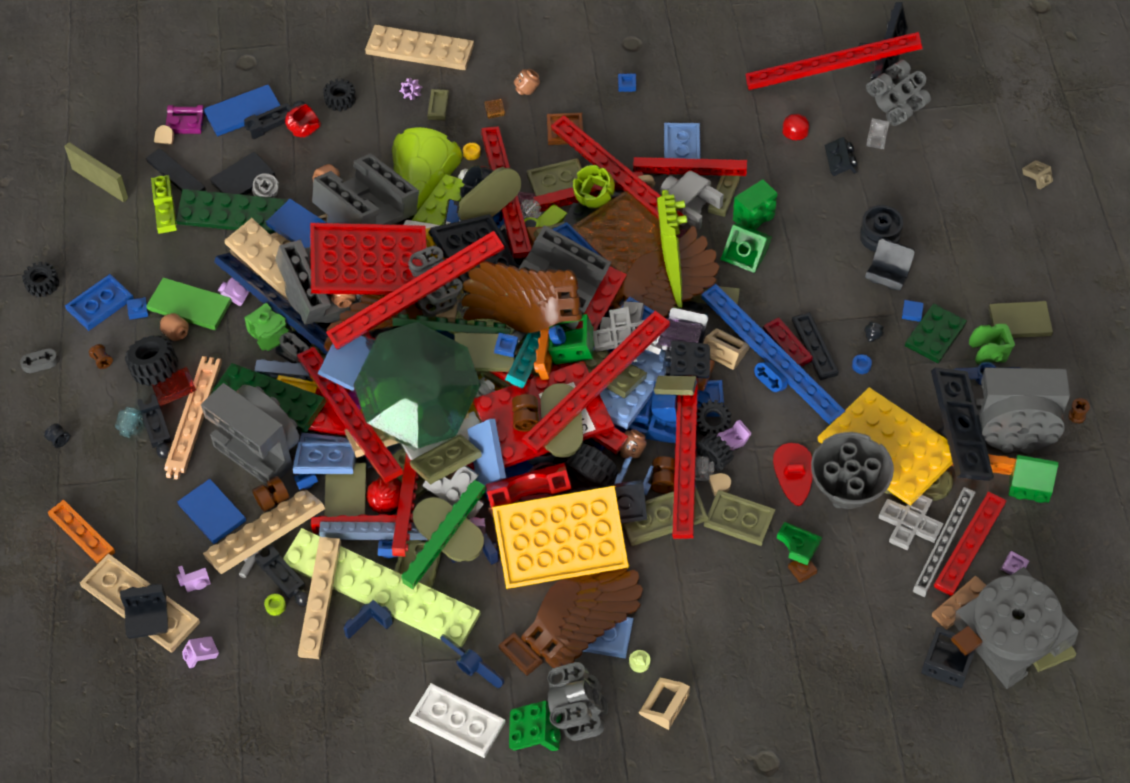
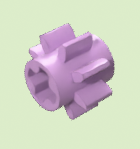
(406, 89)

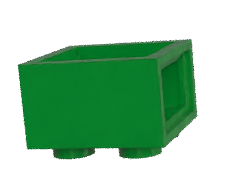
(755, 205)
(577, 344)

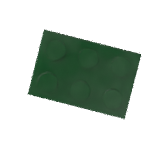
(935, 333)

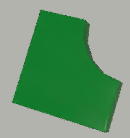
(799, 542)

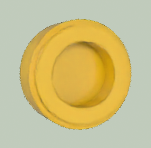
(471, 151)

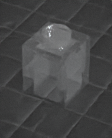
(877, 133)

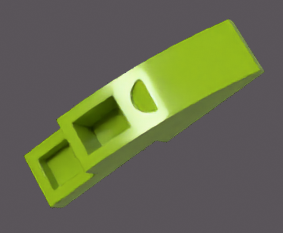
(164, 204)

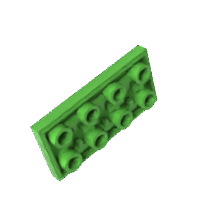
(189, 302)

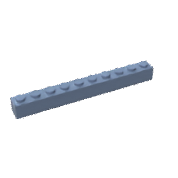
(276, 368)
(364, 531)

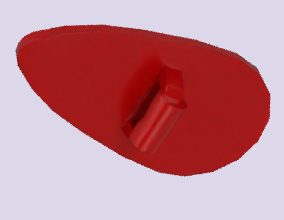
(793, 471)

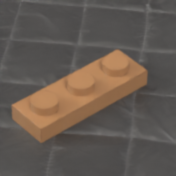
(946, 612)

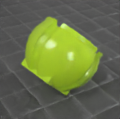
(586, 179)

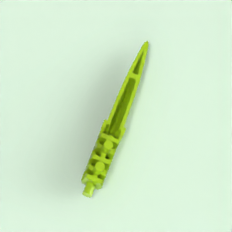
(669, 229)

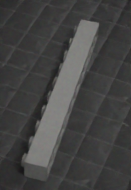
(944, 542)

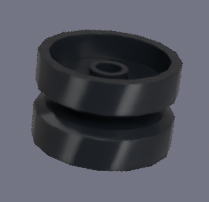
(879, 223)

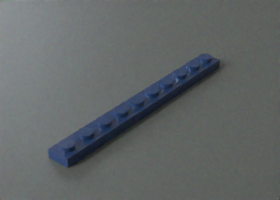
(268, 295)

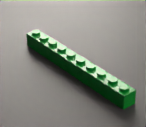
(444, 533)

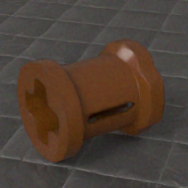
(100, 356)
(1078, 411)

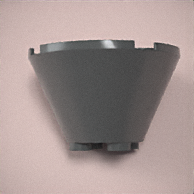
(851, 469)

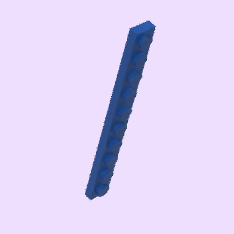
(772, 353)

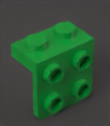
(532, 726)

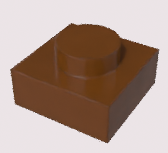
(801, 570)

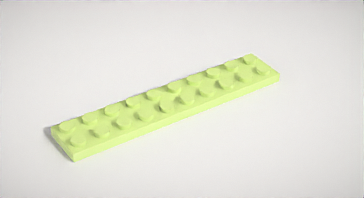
(370, 581)

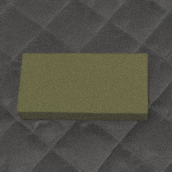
(438, 104)
(675, 385)

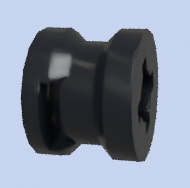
(57, 435)

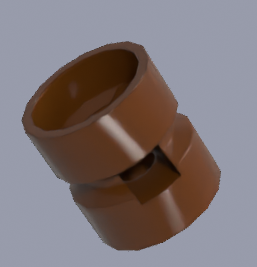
(525, 412)
(663, 475)
(263, 494)

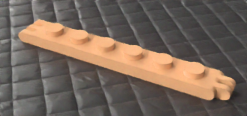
(192, 418)

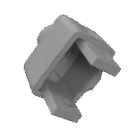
(695, 192)

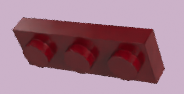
(787, 341)

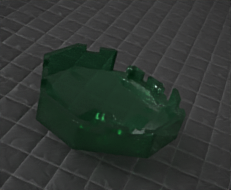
(416, 385)

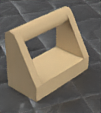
(723, 352)
(666, 720)

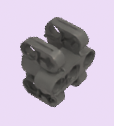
(901, 90)
(441, 294)
(577, 700)

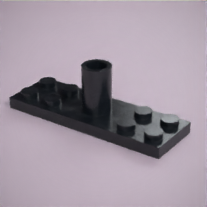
(895, 27)
(961, 424)
(629, 498)

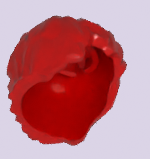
(302, 121)
(384, 496)

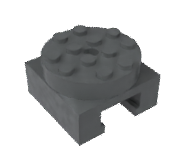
(370, 197)
(558, 252)
(295, 267)
(1022, 407)
(252, 430)
(1012, 643)

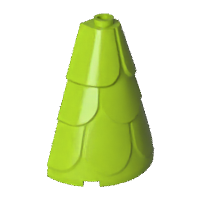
(424, 158)

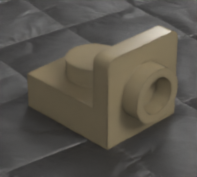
(1040, 172)

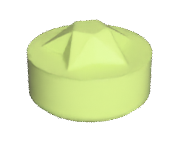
(639, 661)

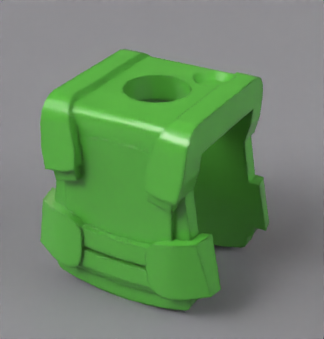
(266, 327)
(995, 338)

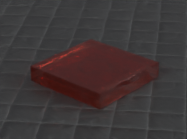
(175, 387)

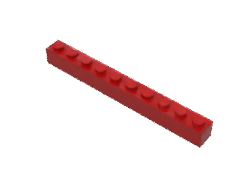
(683, 165)
(567, 197)
(405, 509)

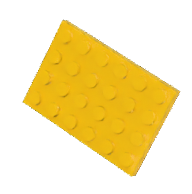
(915, 449)
(560, 537)

